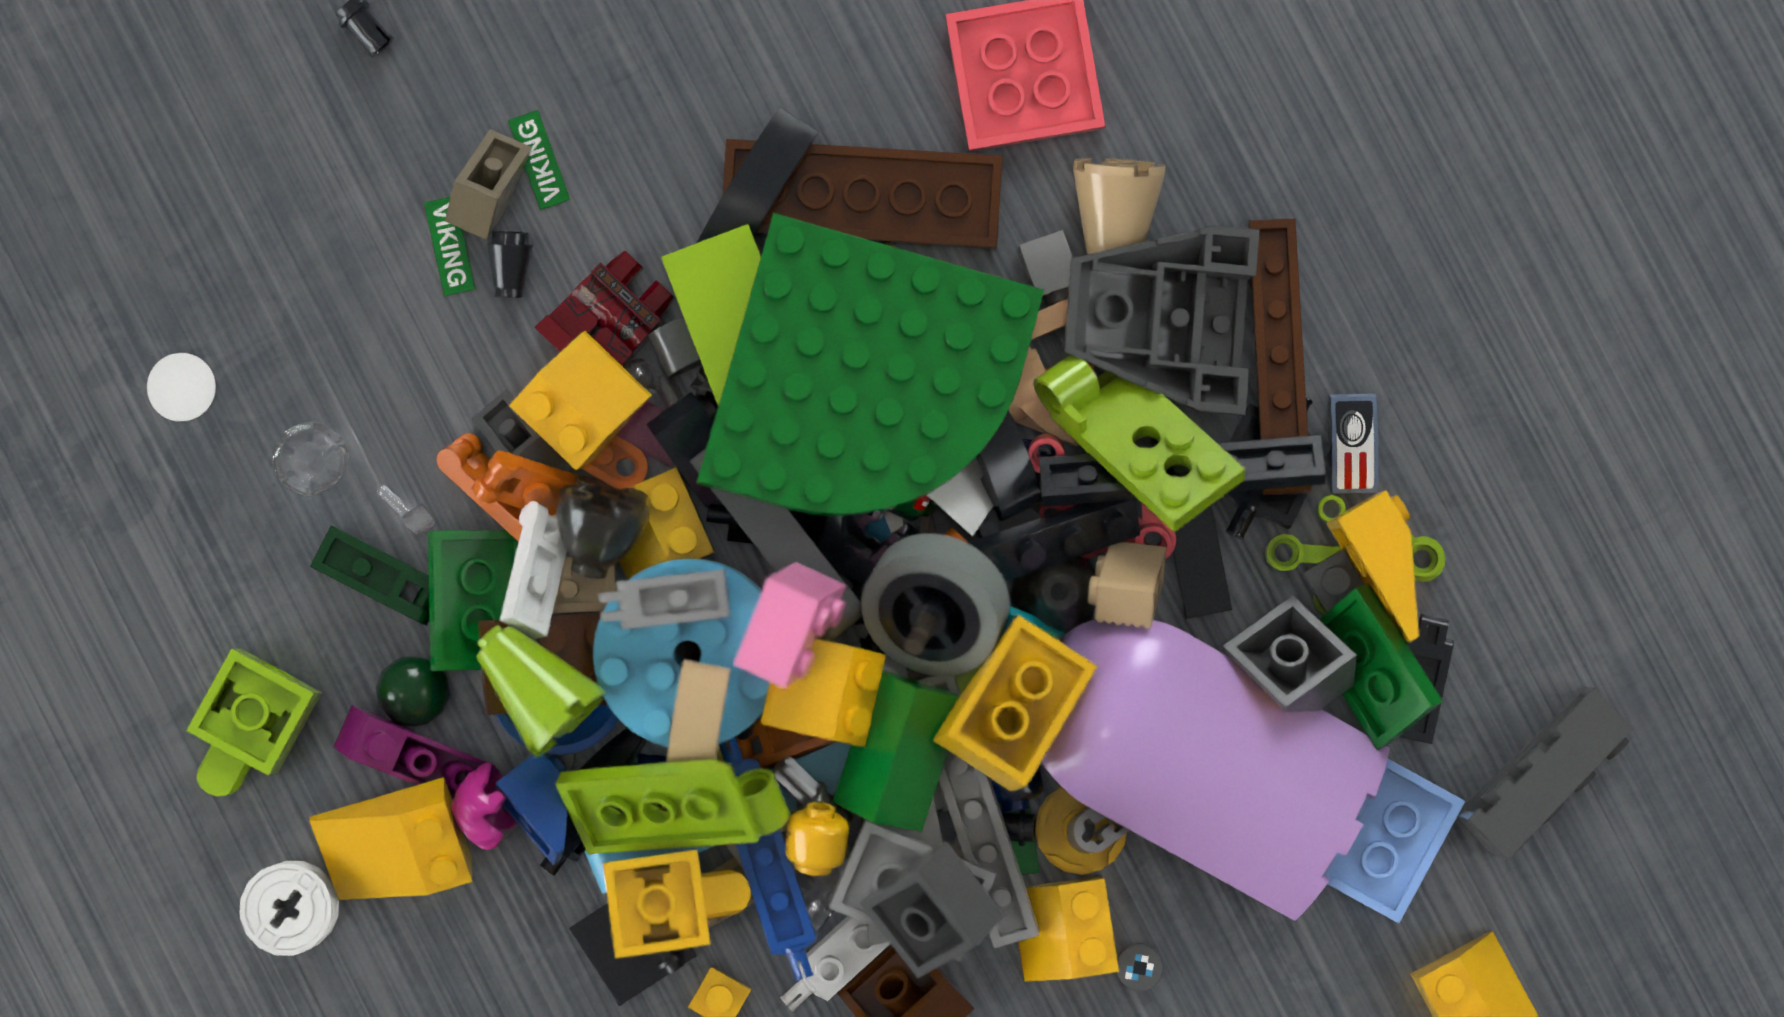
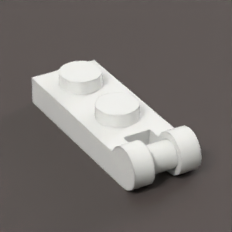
(534, 573)

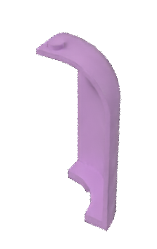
(1211, 764)

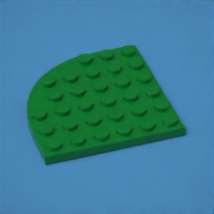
(863, 373)

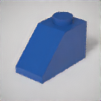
(536, 803)

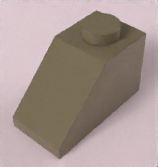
(487, 184)

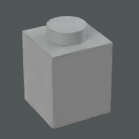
(1048, 265)

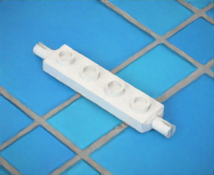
(838, 958)

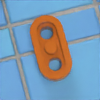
(606, 464)

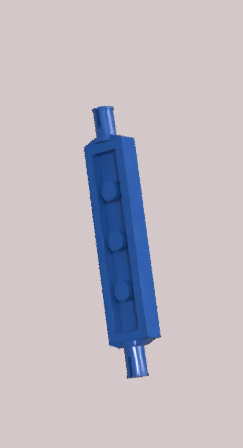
(774, 884)

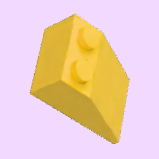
(1381, 552)
(1015, 704)
(394, 844)

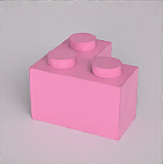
(787, 619)

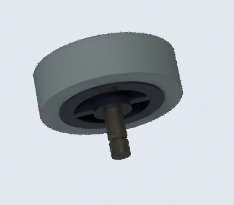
(935, 604)

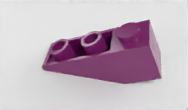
(402, 750)

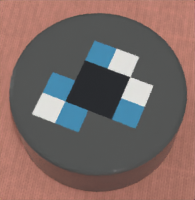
(1139, 967)

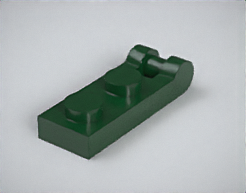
(372, 573)

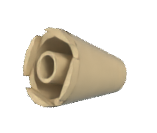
(1116, 200)

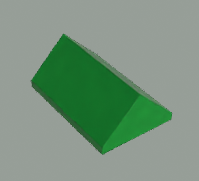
(901, 764)

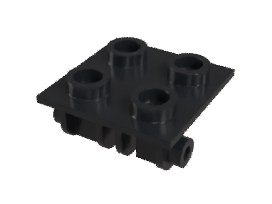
(624, 975)

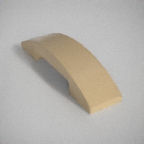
(698, 712)

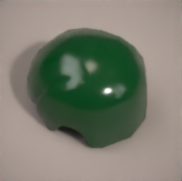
(411, 691)

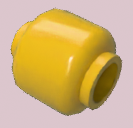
(816, 839)

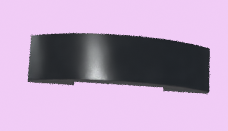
(762, 175)
(1009, 471)

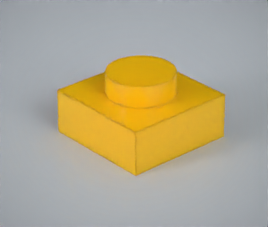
(719, 995)

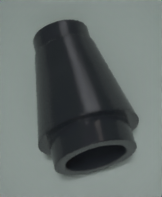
(509, 262)

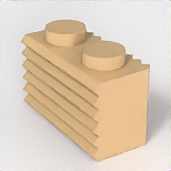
(1128, 584)

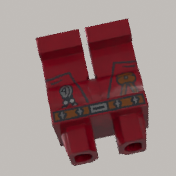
(609, 304)

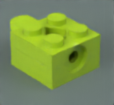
(249, 721)

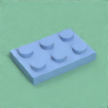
(1396, 842)

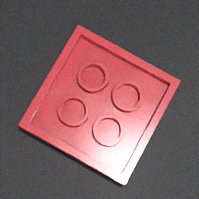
(1024, 72)

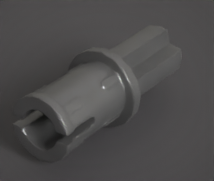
(804, 786)

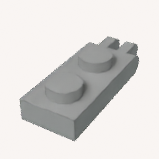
(669, 599)

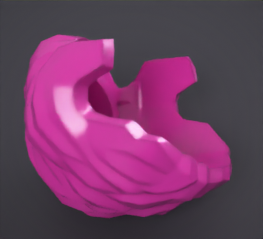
(479, 809)

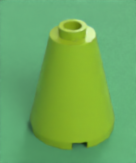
(536, 687)

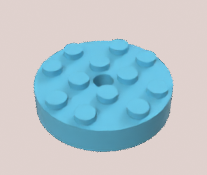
(642, 666)

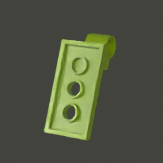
(1112, 413)
(701, 798)

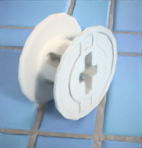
(262, 907)

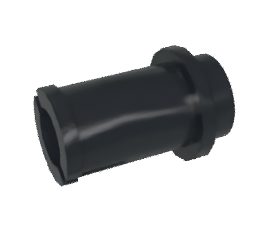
(364, 26)
(1020, 826)

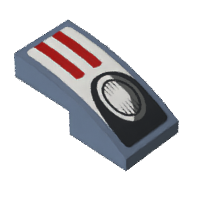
(1353, 443)

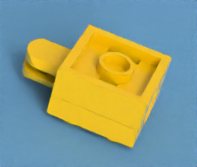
(666, 901)

